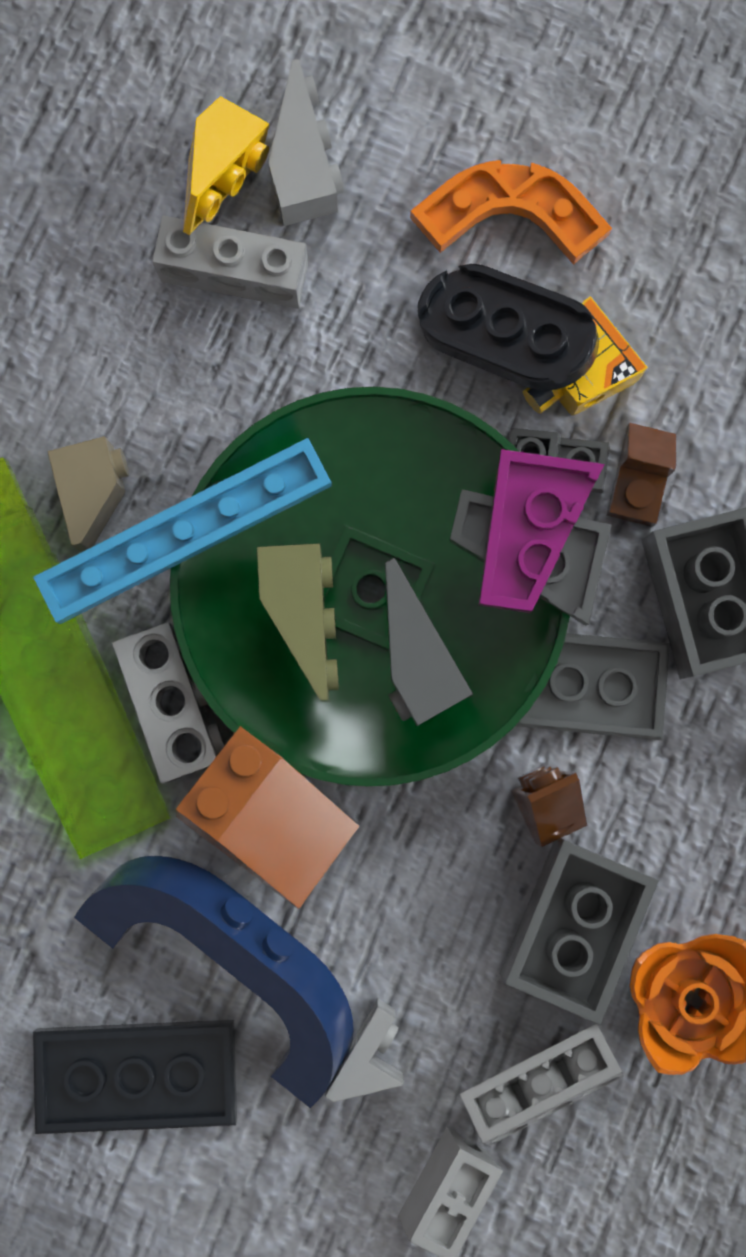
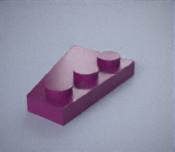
(530, 521)

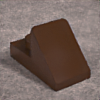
(642, 474)

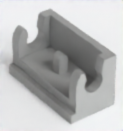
(449, 1195)

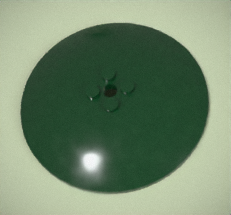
(395, 495)

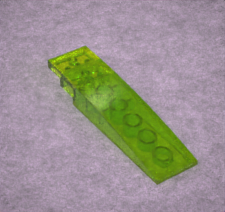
(65, 697)

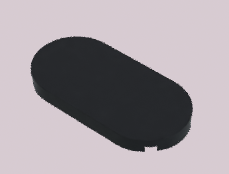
(508, 327)

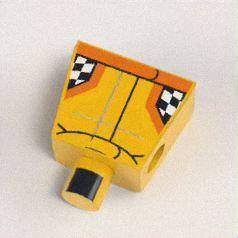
(612, 371)

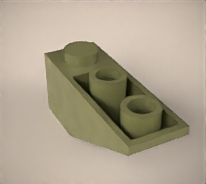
(293, 594)

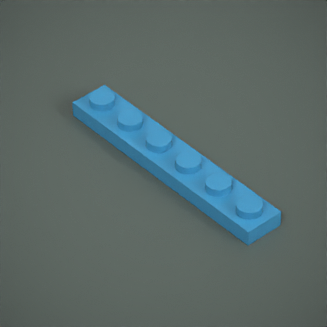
(182, 531)

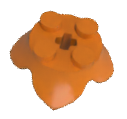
(680, 1038)

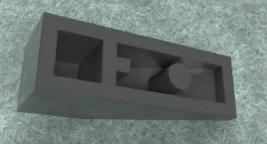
(420, 664)

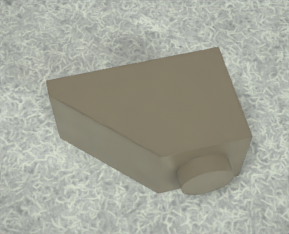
(88, 487)

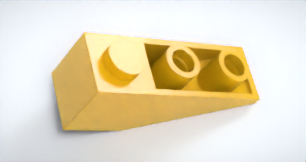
(222, 153)

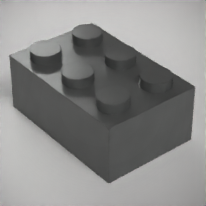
(702, 590)
(578, 930)

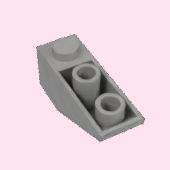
(298, 162)

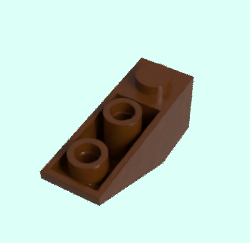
(550, 803)

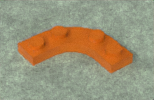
(513, 189)

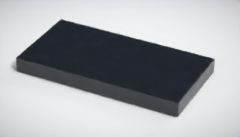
(134, 1076)

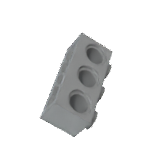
(231, 262)
(146, 691)
(541, 1085)

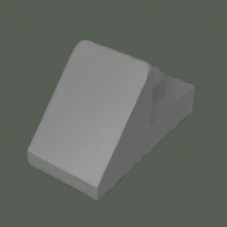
(361, 1069)

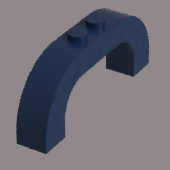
(244, 945)

